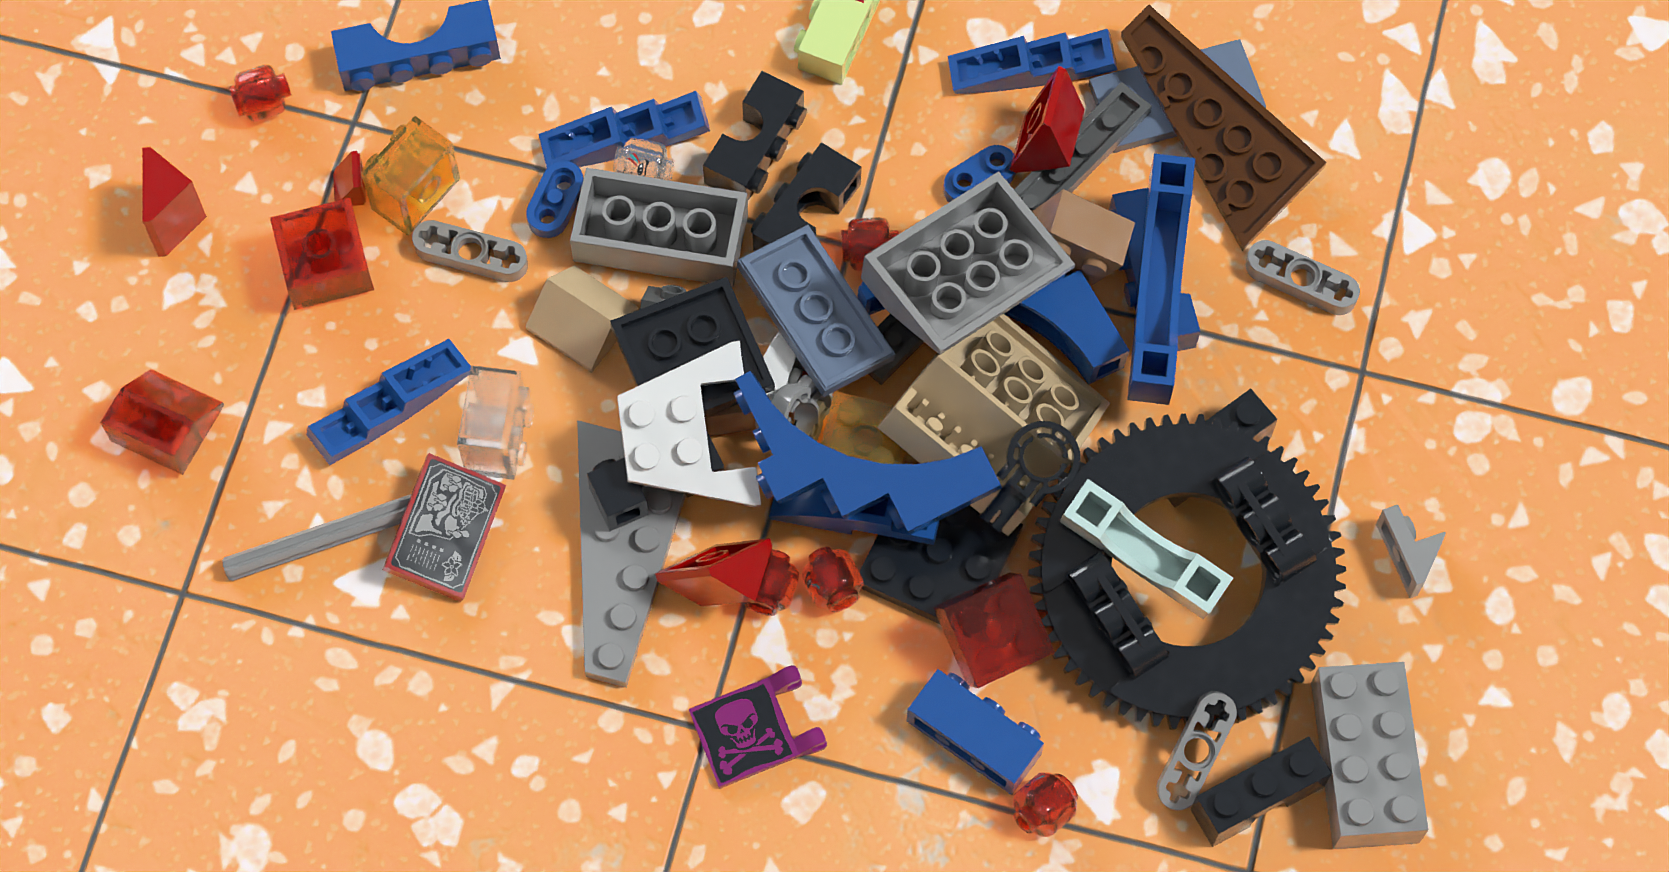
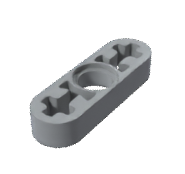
(439, 255)
(1308, 294)
(1219, 725)

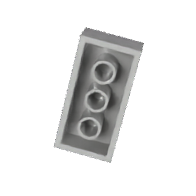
(659, 226)
(1372, 755)

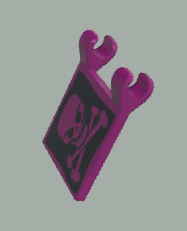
(748, 731)

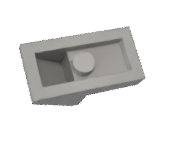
(1410, 558)

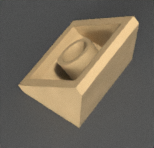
(576, 316)

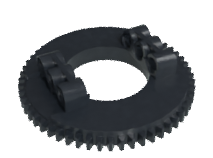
(1115, 641)

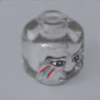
(644, 159)

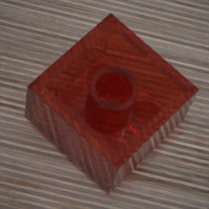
(322, 253)
(994, 629)

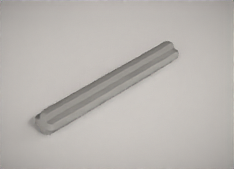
(315, 539)

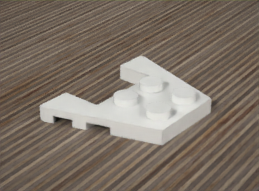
(668, 435)

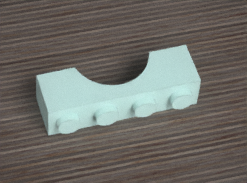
(1128, 540)

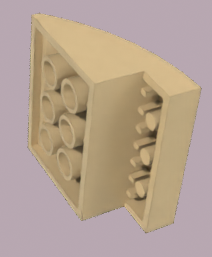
(986, 394)

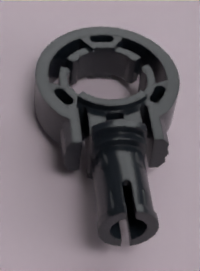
(1011, 495)

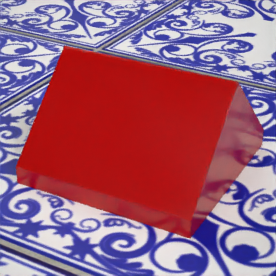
(1049, 127)
(168, 203)
(720, 573)

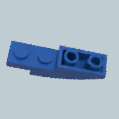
(812, 511)

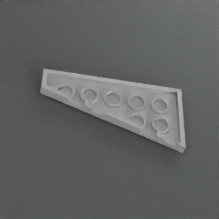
(618, 563)

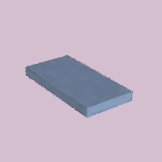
(1156, 127)
(815, 310)

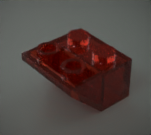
(161, 419)

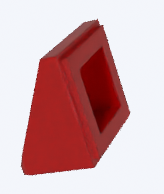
(349, 181)

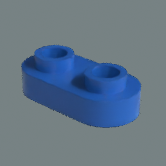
(977, 170)
(554, 202)

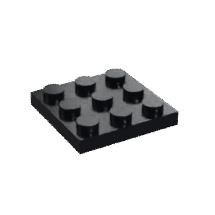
(686, 329)
(925, 575)

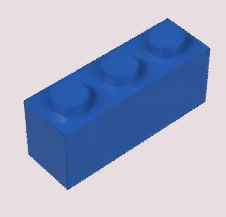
(975, 730)

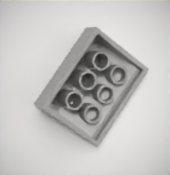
(965, 264)

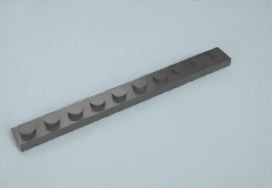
(1096, 140)

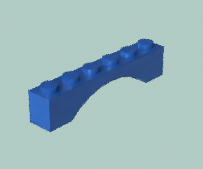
(1161, 279)

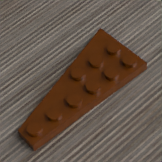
(1238, 145)

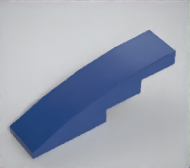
(1030, 64)
(598, 135)
(389, 402)

